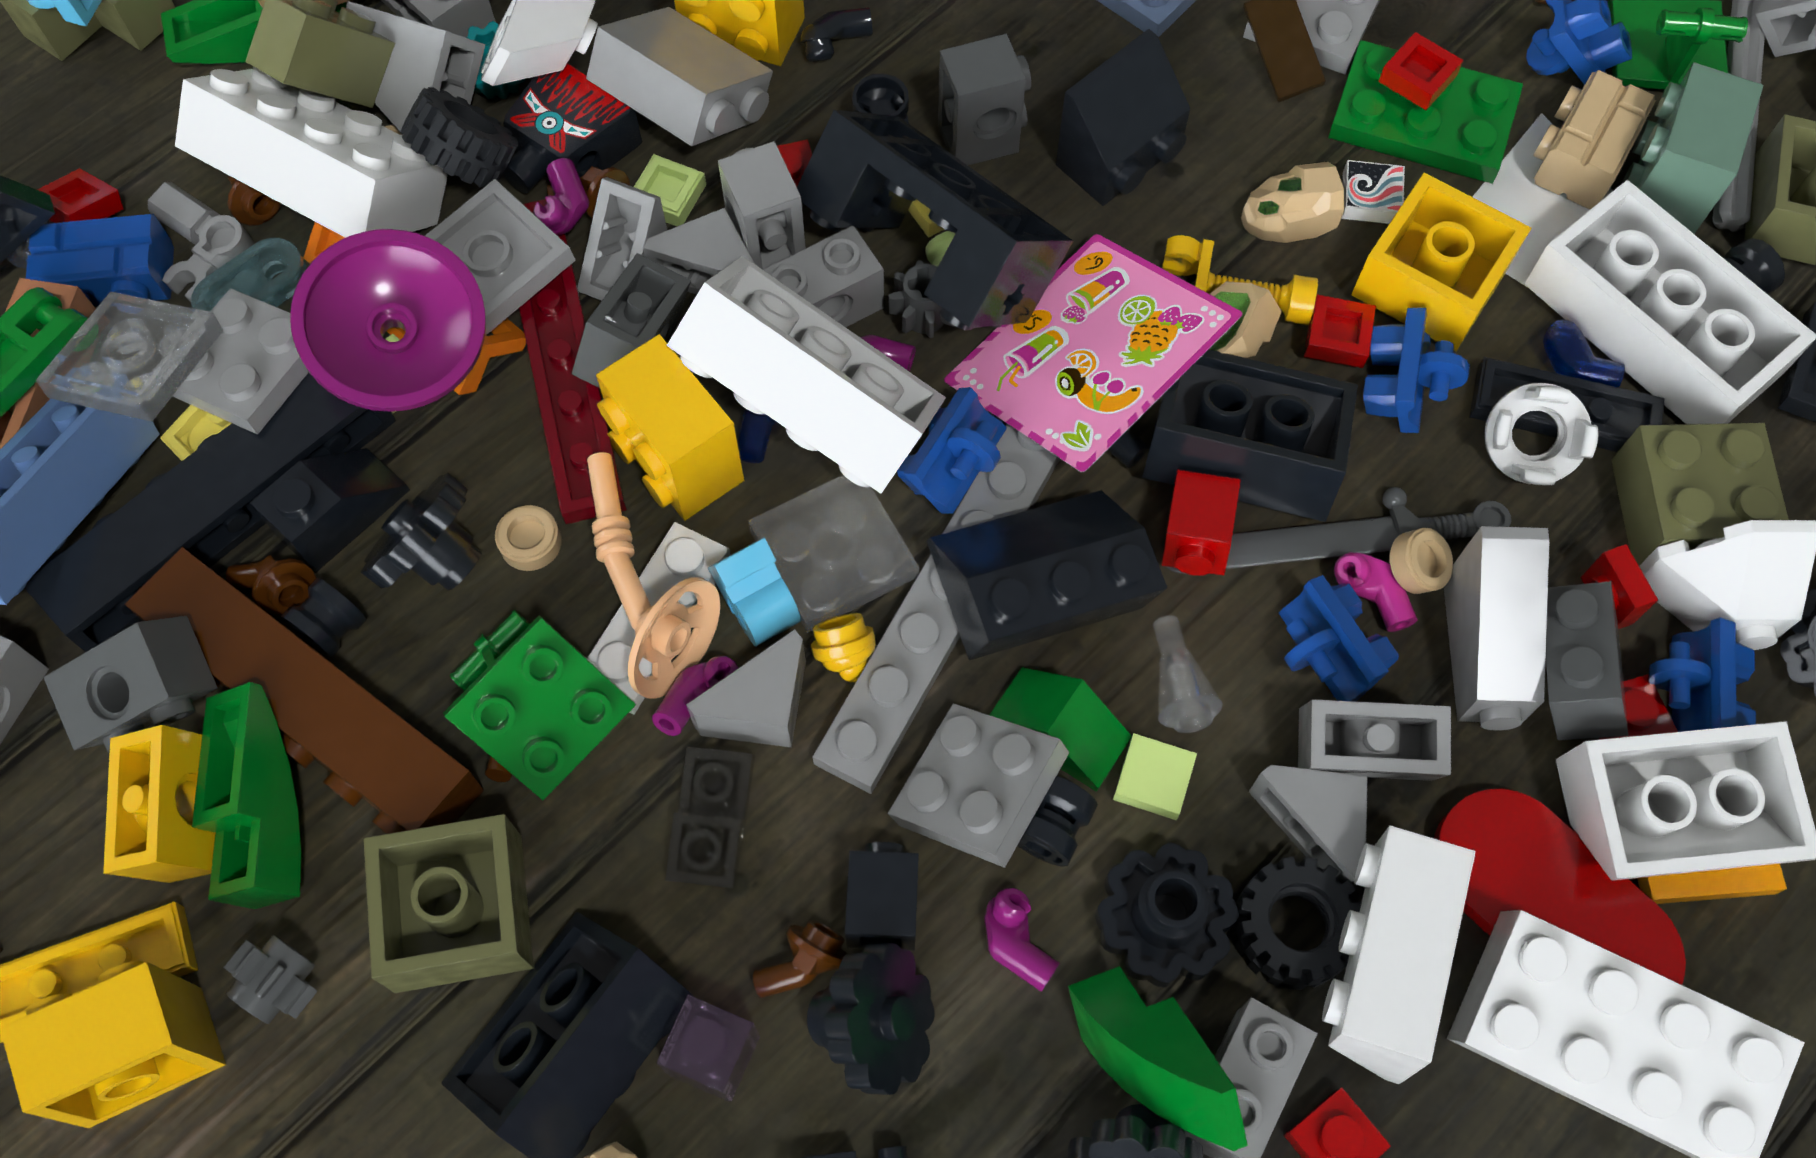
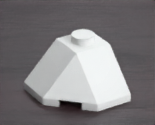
(538, 39)
(1747, 577)

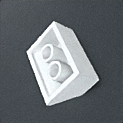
(1689, 801)
(1398, 953)

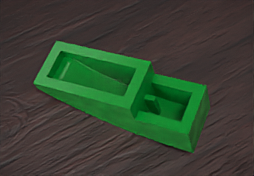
(212, 30)
(247, 801)
(1157, 1058)

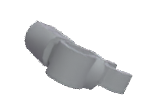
(215, 235)

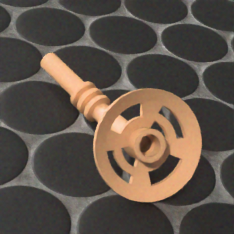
(659, 629)

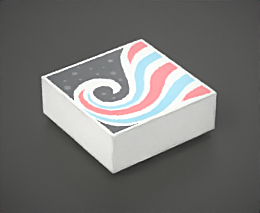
(1372, 191)

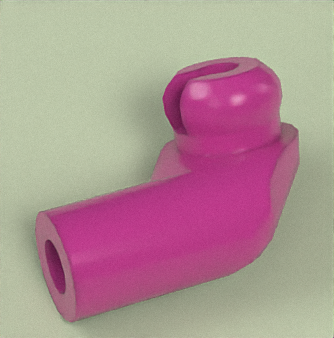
(1375, 582)

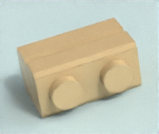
(1594, 138)

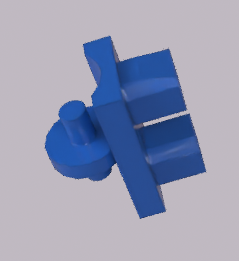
(1579, 39)
(1409, 348)
(956, 450)
(1332, 641)
(1704, 678)

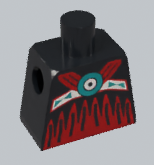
(568, 119)

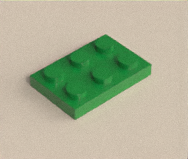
(1458, 133)

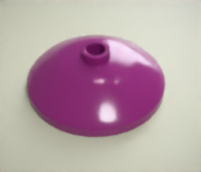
(379, 284)

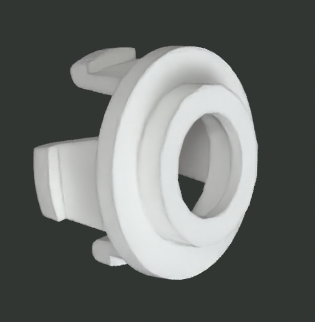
(1574, 442)

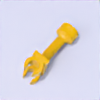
(1189, 256)

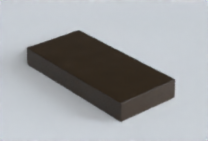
(1284, 47)

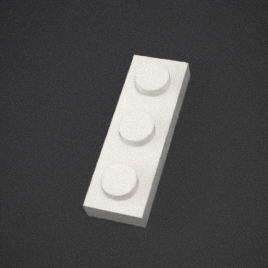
(677, 558)

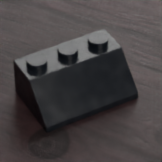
(1257, 424)
(1045, 572)
(567, 1041)

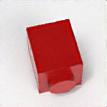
(1201, 523)

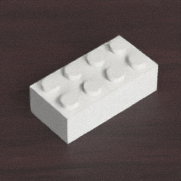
(308, 152)
(1668, 308)
(805, 372)
(1625, 1040)

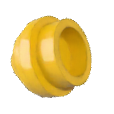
(843, 645)

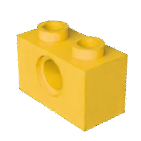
(153, 807)

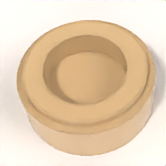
(528, 538)
(1421, 561)

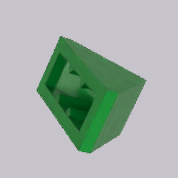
(1070, 712)

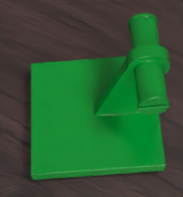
(1671, 37)
(534, 702)

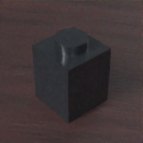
(882, 896)

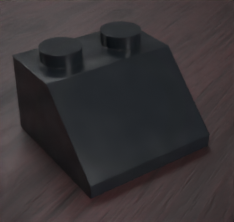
(1122, 120)

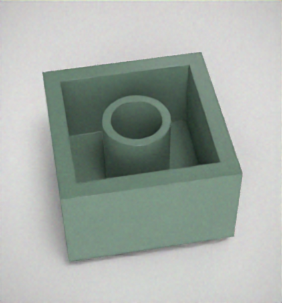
(1695, 142)

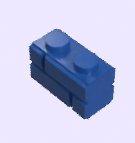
(104, 256)

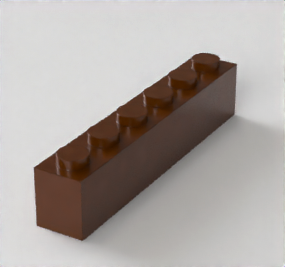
(314, 703)

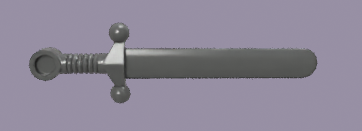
(1356, 535)

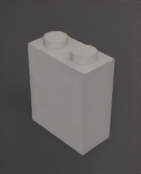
(679, 75)

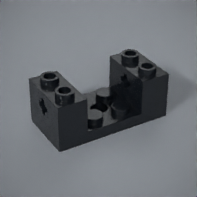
(1001, 252)

